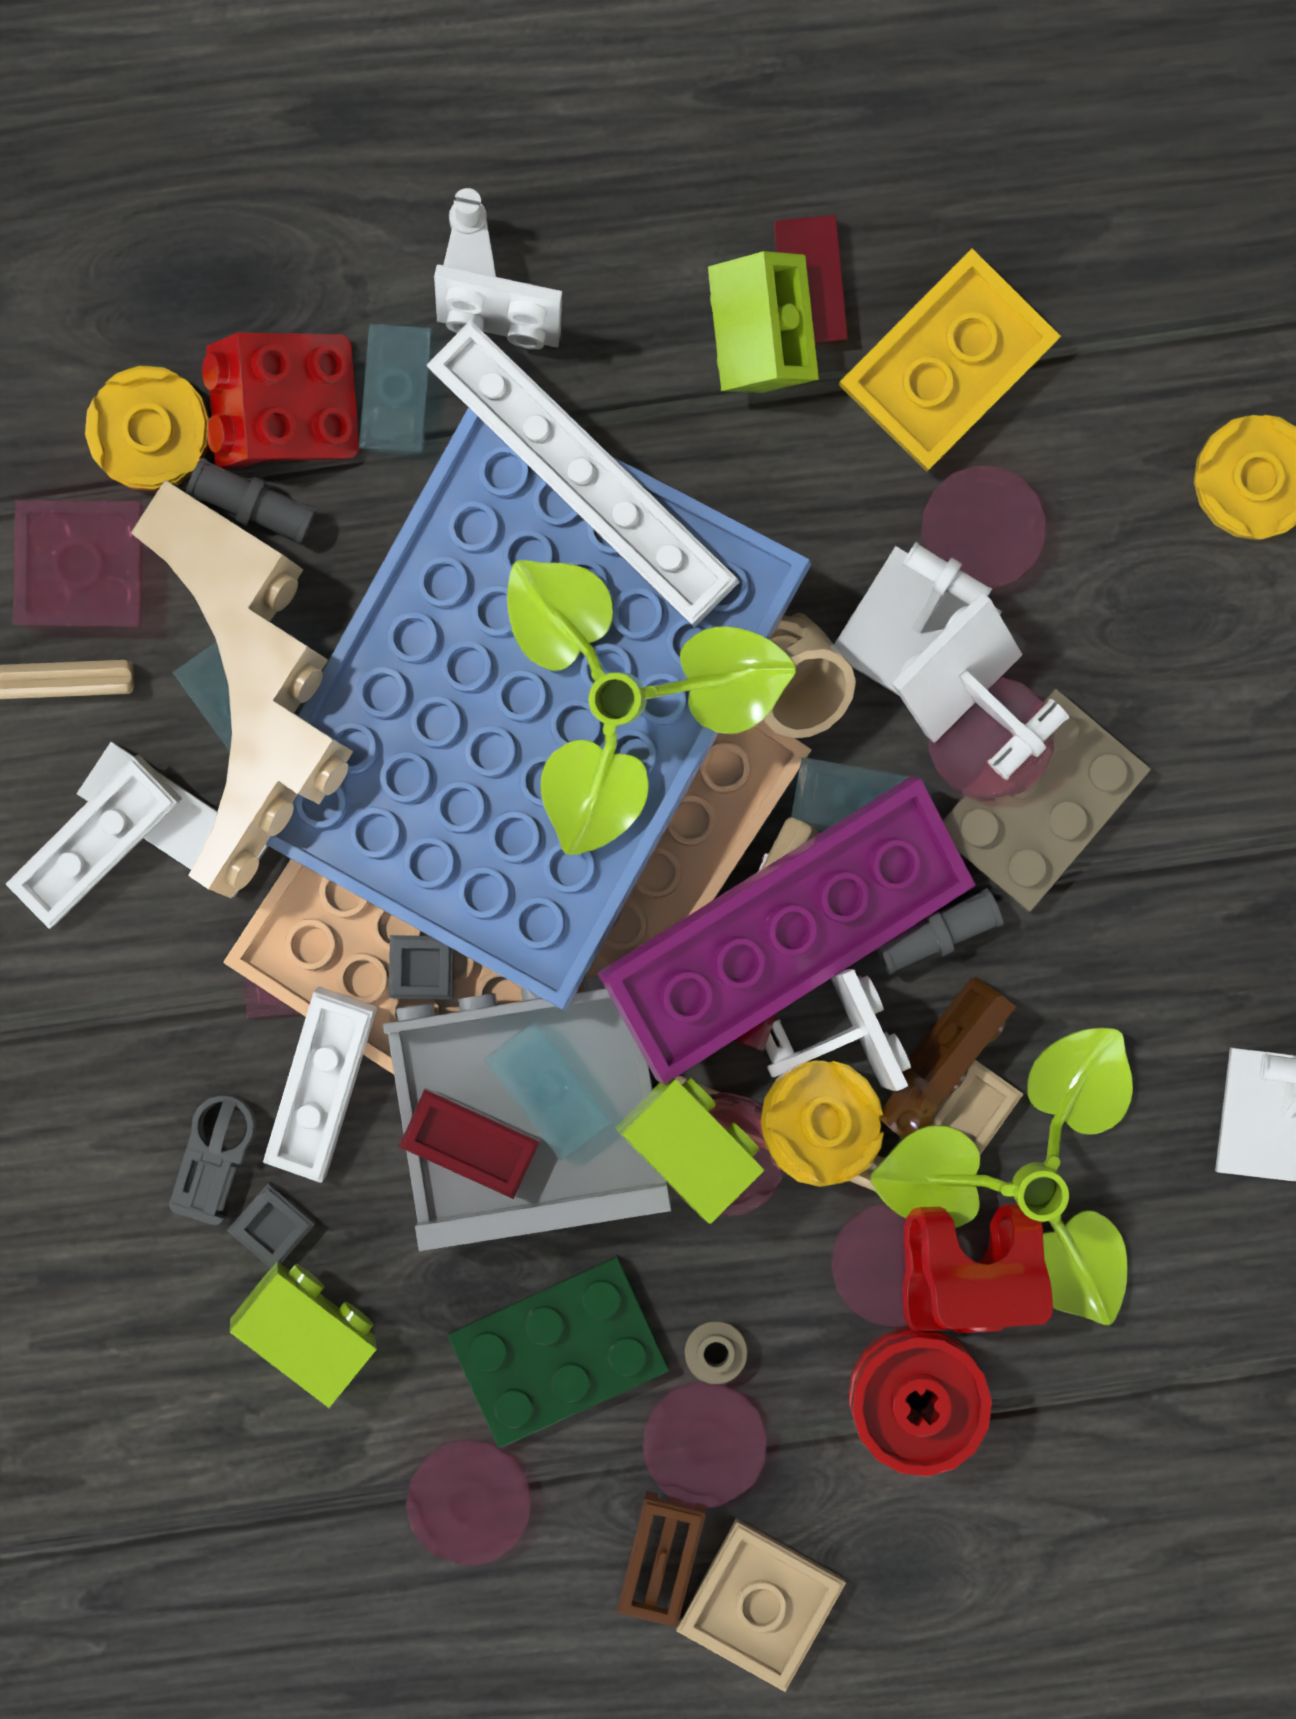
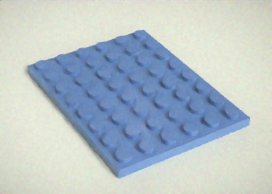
(458, 722)

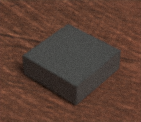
(420, 968)
(271, 1226)

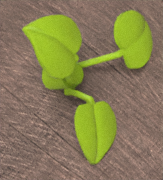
(590, 789)
(1079, 1082)

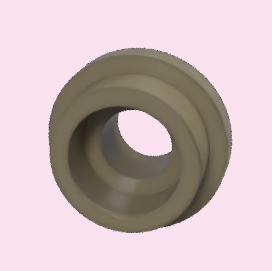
(715, 1332)

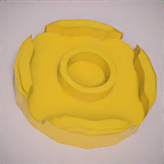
(147, 428)
(1249, 477)
(822, 1123)

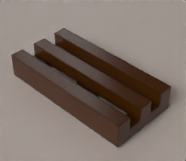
(672, 1511)

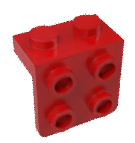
(280, 398)

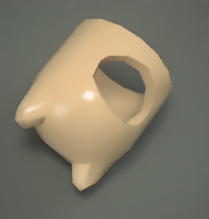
(821, 683)

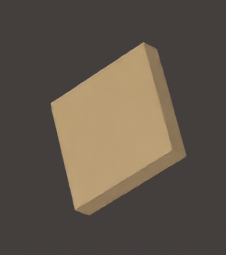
(760, 1605)

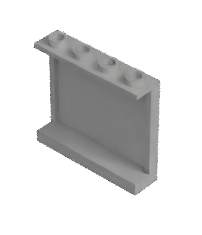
(592, 1184)

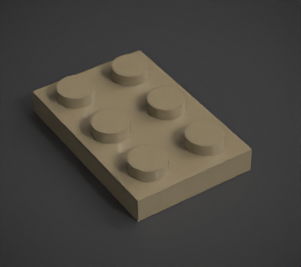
(1037, 834)

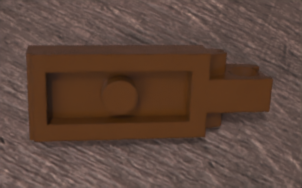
(945, 1055)

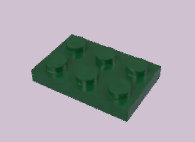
(558, 1351)

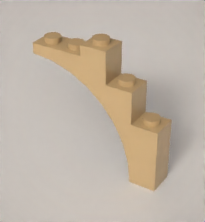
(268, 676)

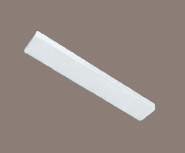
(583, 474)

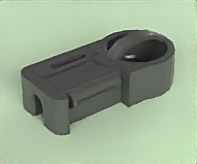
(206, 1167)

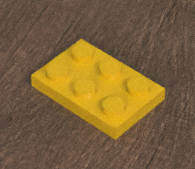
(949, 360)

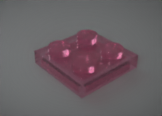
(77, 564)

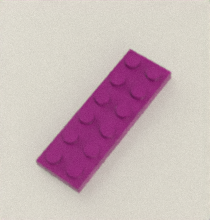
(786, 929)

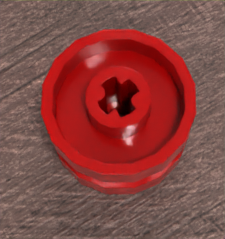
(927, 1437)

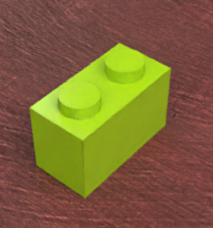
(763, 322)
(691, 1148)
(304, 1332)

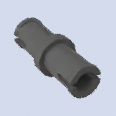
(250, 500)
(941, 931)

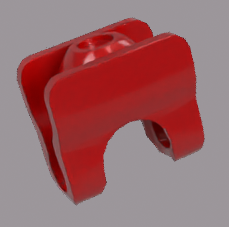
(957, 1294)

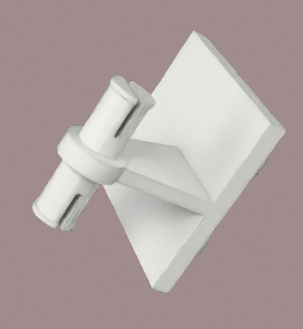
(471, 291)
(905, 612)
(958, 672)
(861, 1005)
(1259, 1116)

